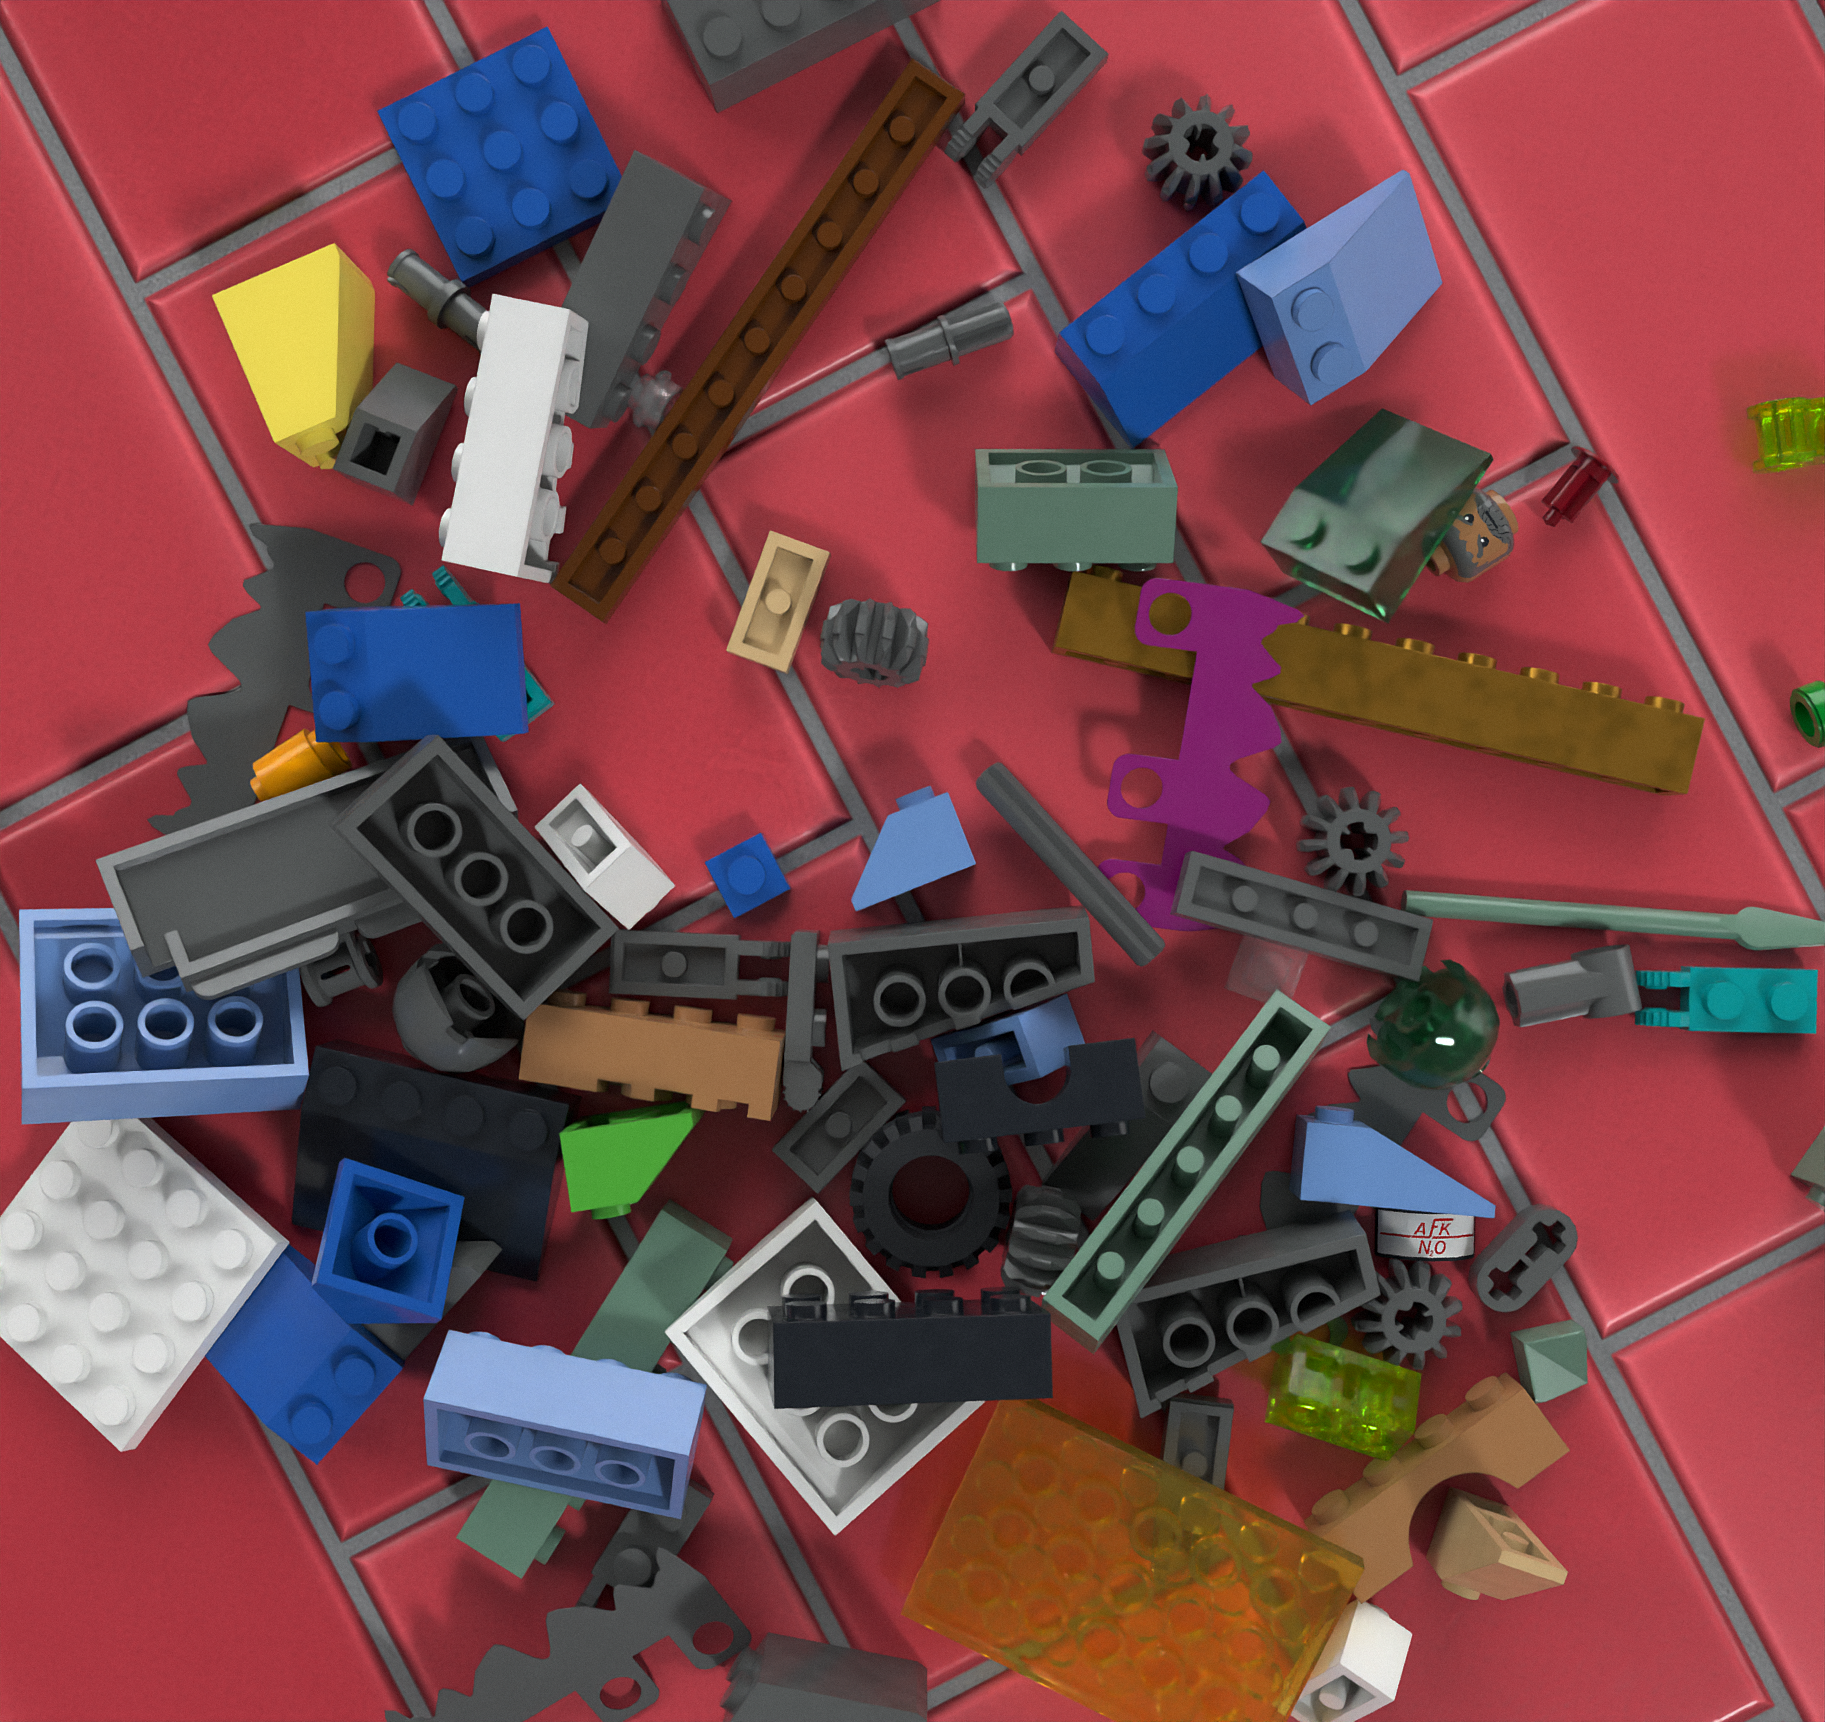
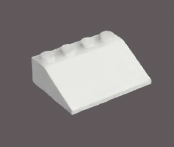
(830, 1454)

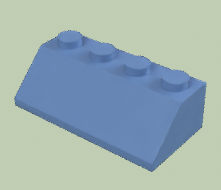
(563, 1423)

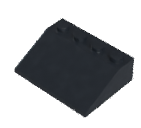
(444, 1129)

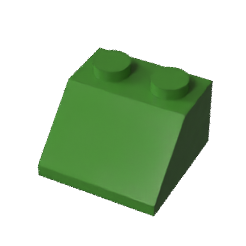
(621, 1154)

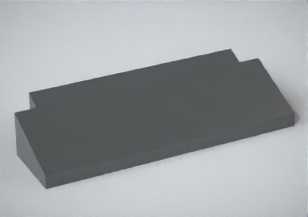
(262, 884)

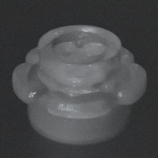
(653, 399)

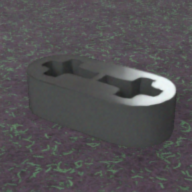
(1533, 1268)

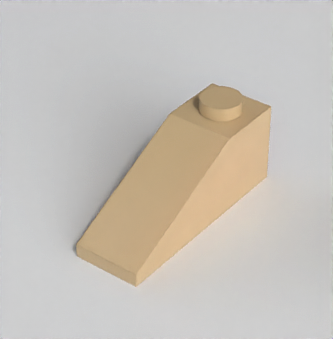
(1489, 1550)

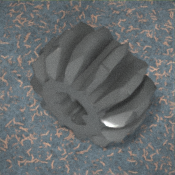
(1202, 129)
(874, 643)
(1363, 821)
(1039, 1239)
(1414, 1334)

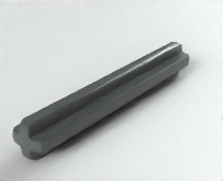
(1070, 864)

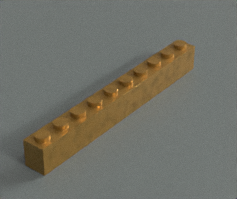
(1408, 690)

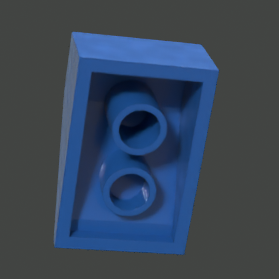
(417, 672)
(300, 1360)

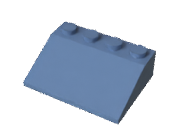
(141, 1047)

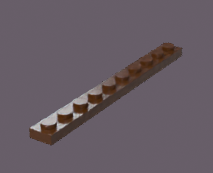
(759, 341)

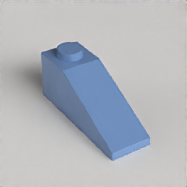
(1356, 1165)

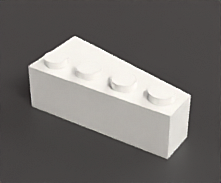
(515, 440)

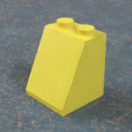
(305, 348)

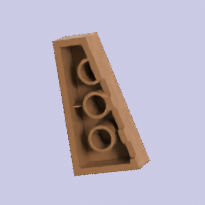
(655, 1053)

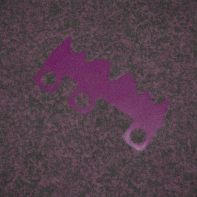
(1223, 723)

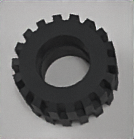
(918, 1244)

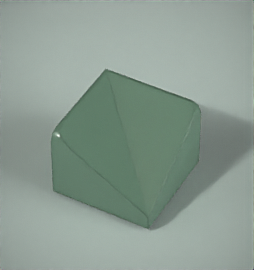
(1551, 1359)

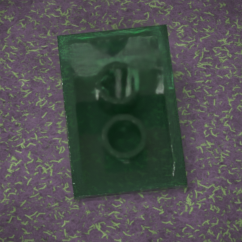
(1375, 512)

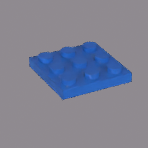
(504, 157)

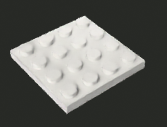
(125, 1270)

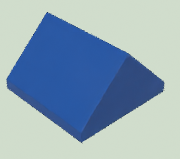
(386, 1247)

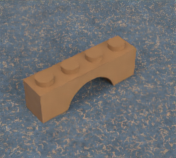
(1491, 1434)

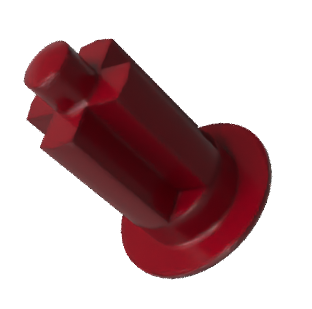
(1577, 486)

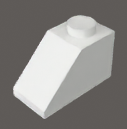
(604, 857)
(1357, 1667)

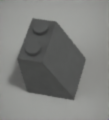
(822, 1683)

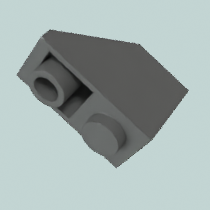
(396, 433)

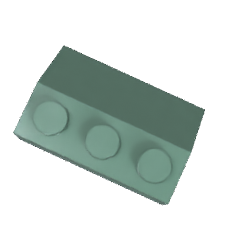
(1074, 508)

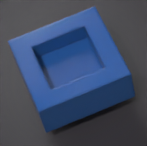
(748, 875)

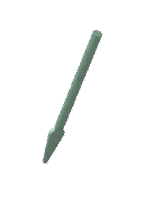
(1750, 927)

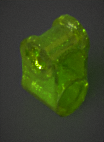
(1788, 433)

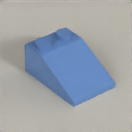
(1342, 289)

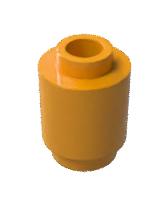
(297, 764)

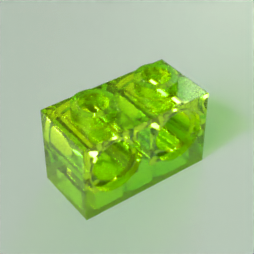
(1343, 1397)

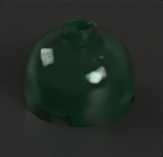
(1436, 1029)

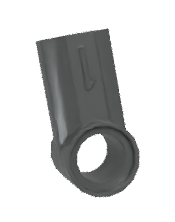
(1591, 984)

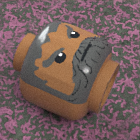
(1476, 539)

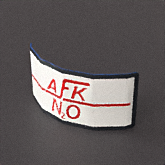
(1423, 1235)

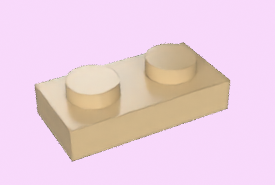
(778, 602)

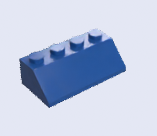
(1179, 316)

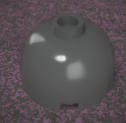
(450, 1015)

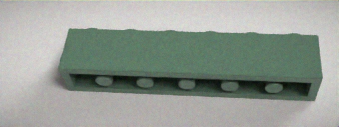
(1184, 1171)
(656, 1287)

